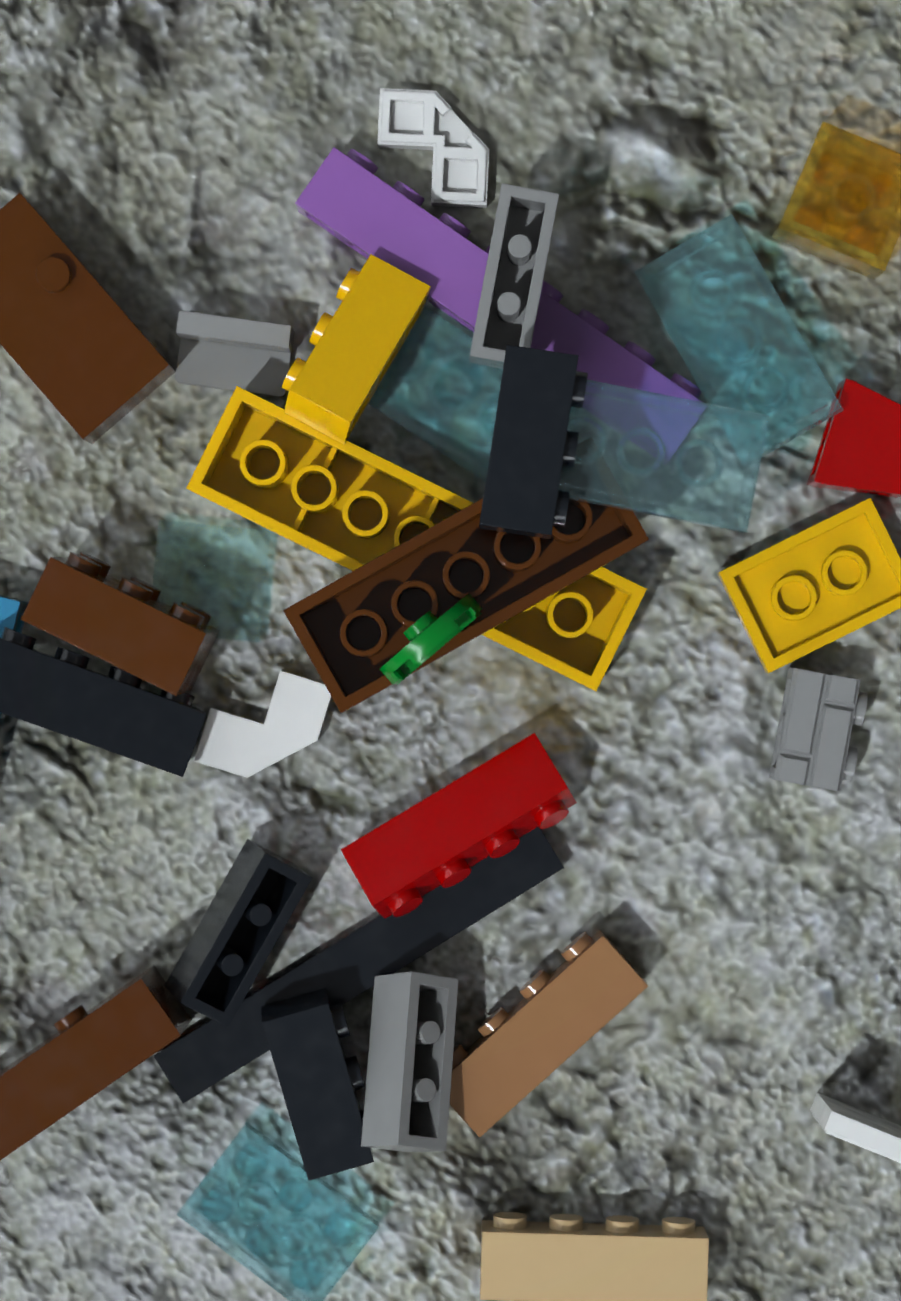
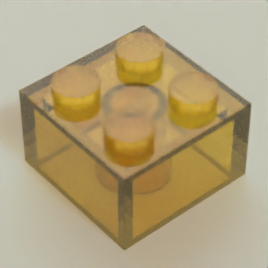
(845, 202)

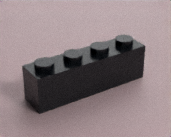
(96, 707)

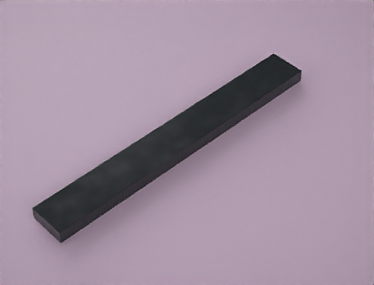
(354, 960)

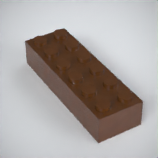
(362, 616)

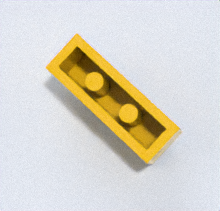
(354, 347)

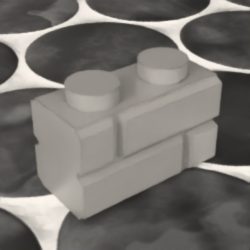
(817, 729)

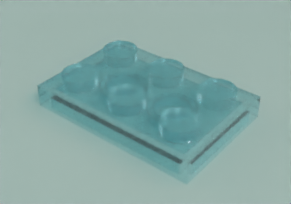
(275, 1220)

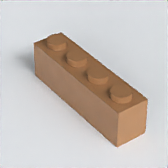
(541, 1030)

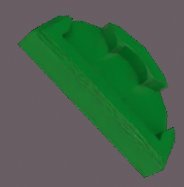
(429, 636)

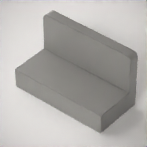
(233, 353)

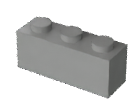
(513, 273)
(410, 1062)

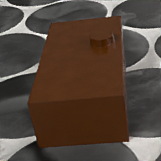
(69, 328)
(86, 1056)

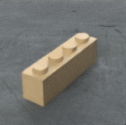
(592, 1259)

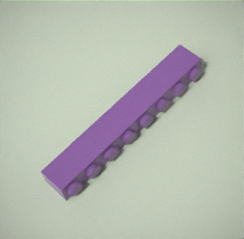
(392, 226)

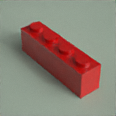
(459, 827)

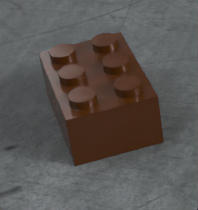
(121, 622)

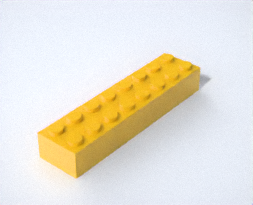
(361, 506)

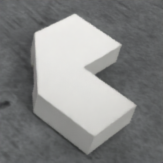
(428, 123)
(250, 746)

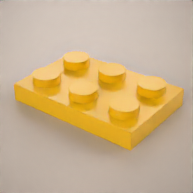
(816, 585)

